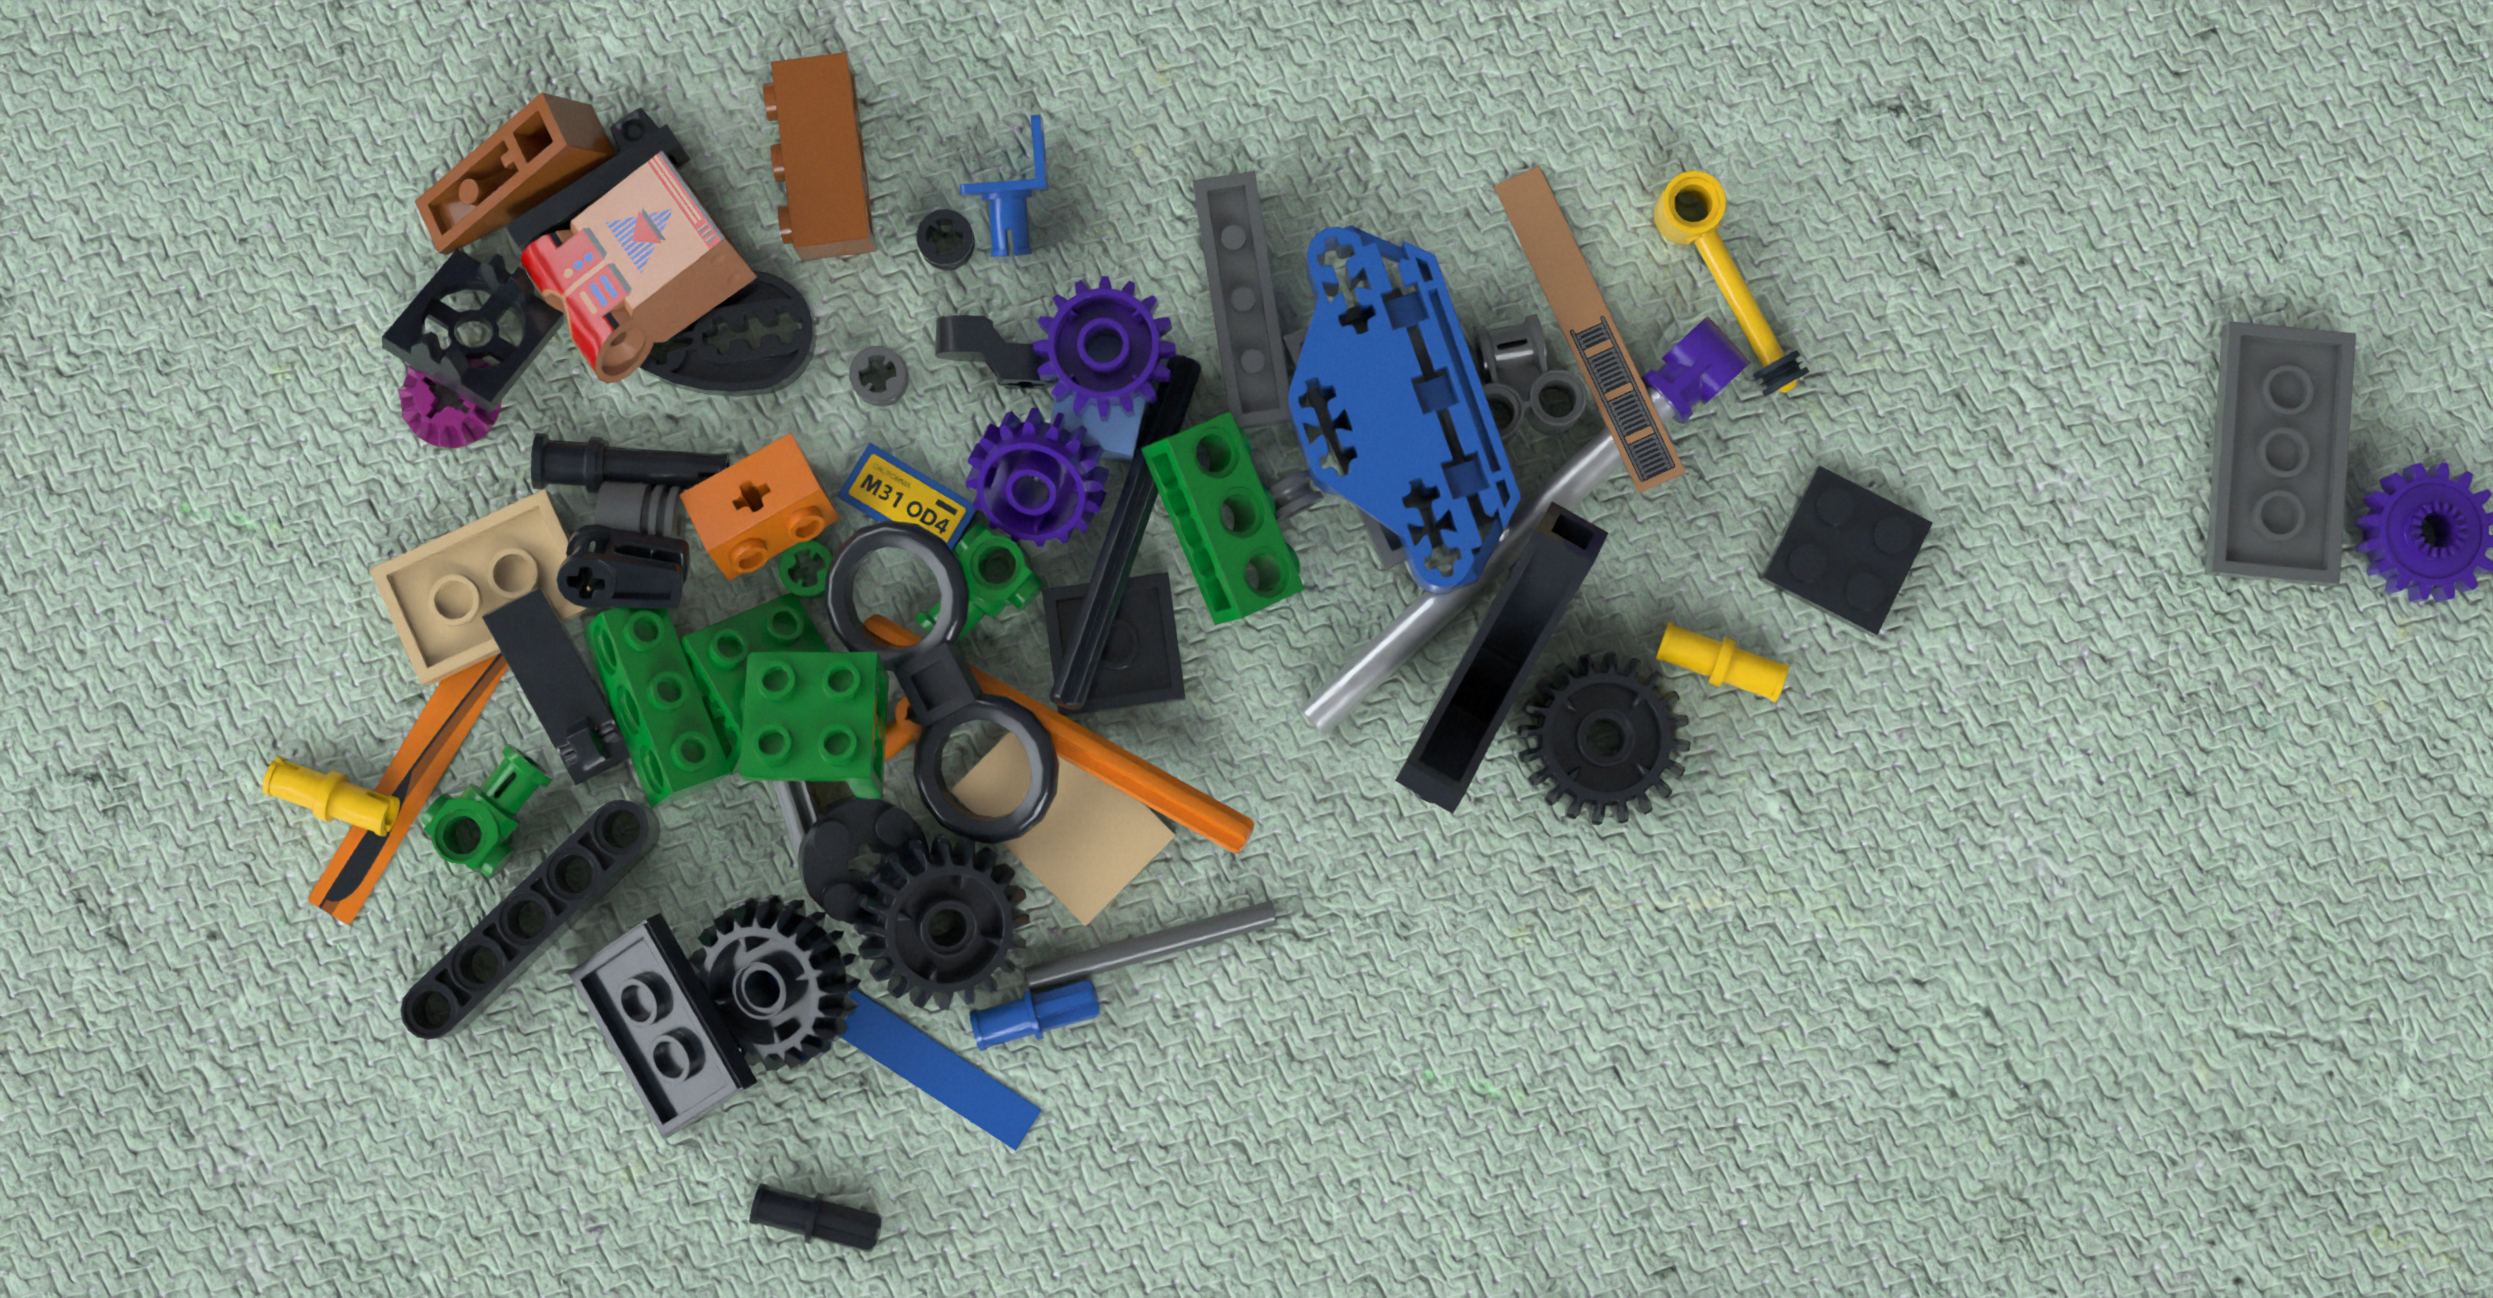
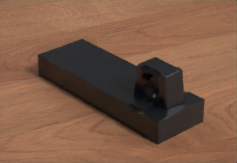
(637, 141)
(558, 684)

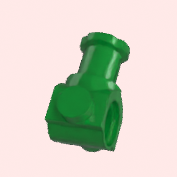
(989, 597)
(492, 808)

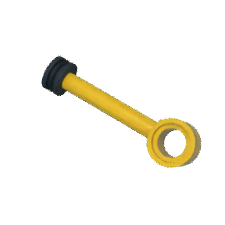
(1779, 370)

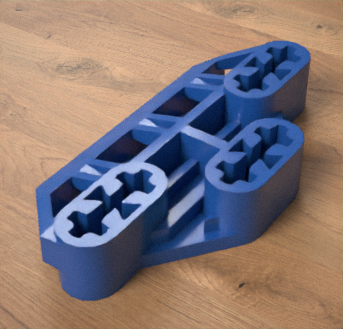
(1388, 419)

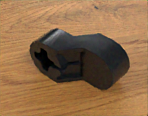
(976, 340)

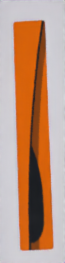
(411, 779)

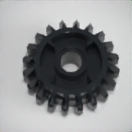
(1641, 729)
(914, 894)
(803, 959)

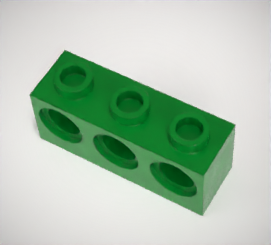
(1195, 505)
(656, 703)

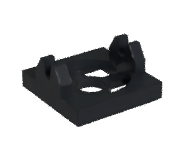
(479, 385)

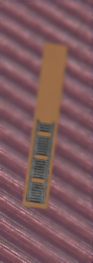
(1589, 330)

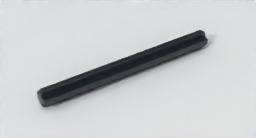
(1122, 541)

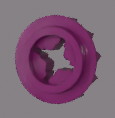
(450, 426)

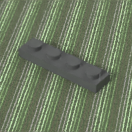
(1243, 299)

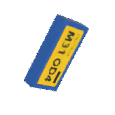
(897, 492)

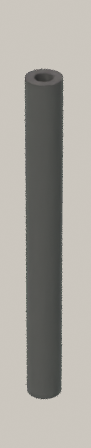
(1151, 946)

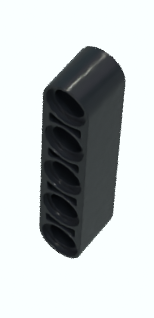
(501, 927)

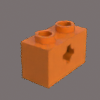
(759, 507)

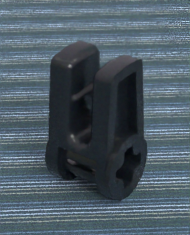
(626, 568)

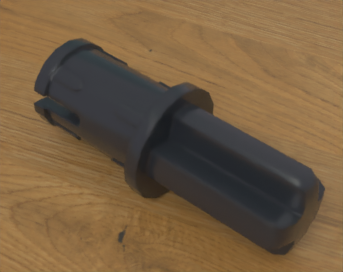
(815, 1218)

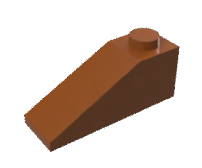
(514, 171)

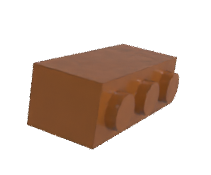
(820, 157)

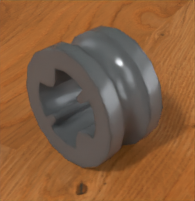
(862, 366)
(1294, 495)

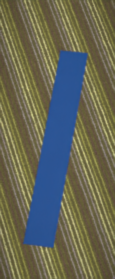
(937, 1071)

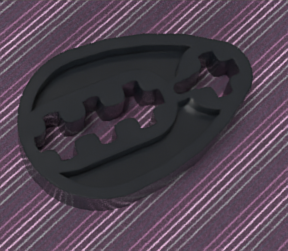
(743, 369)

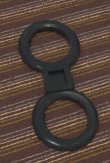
(941, 682)

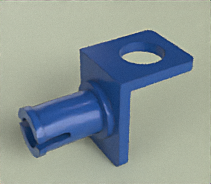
(1008, 199)

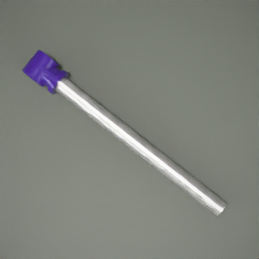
(1691, 373)

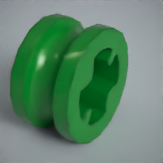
(789, 563)

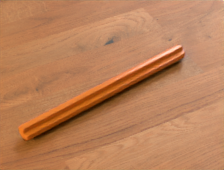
(1109, 761)

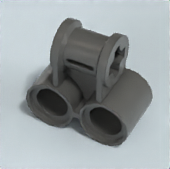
(1516, 372)

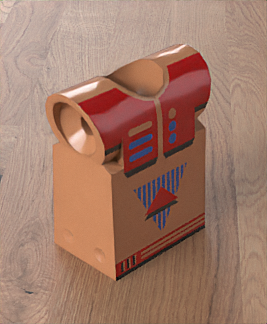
(636, 268)

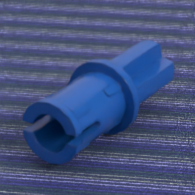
(1034, 1014)

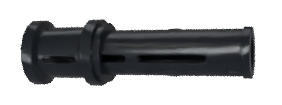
(596, 462)

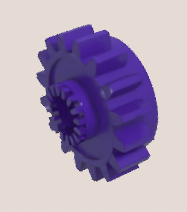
(1097, 314)
(1043, 450)
(2394, 537)

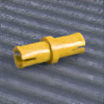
(1722, 662)
(331, 796)

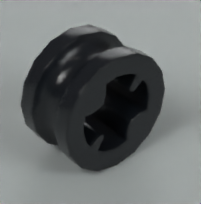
(930, 250)

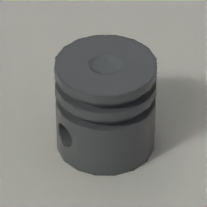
(641, 509)

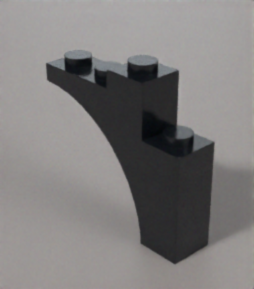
(1500, 657)

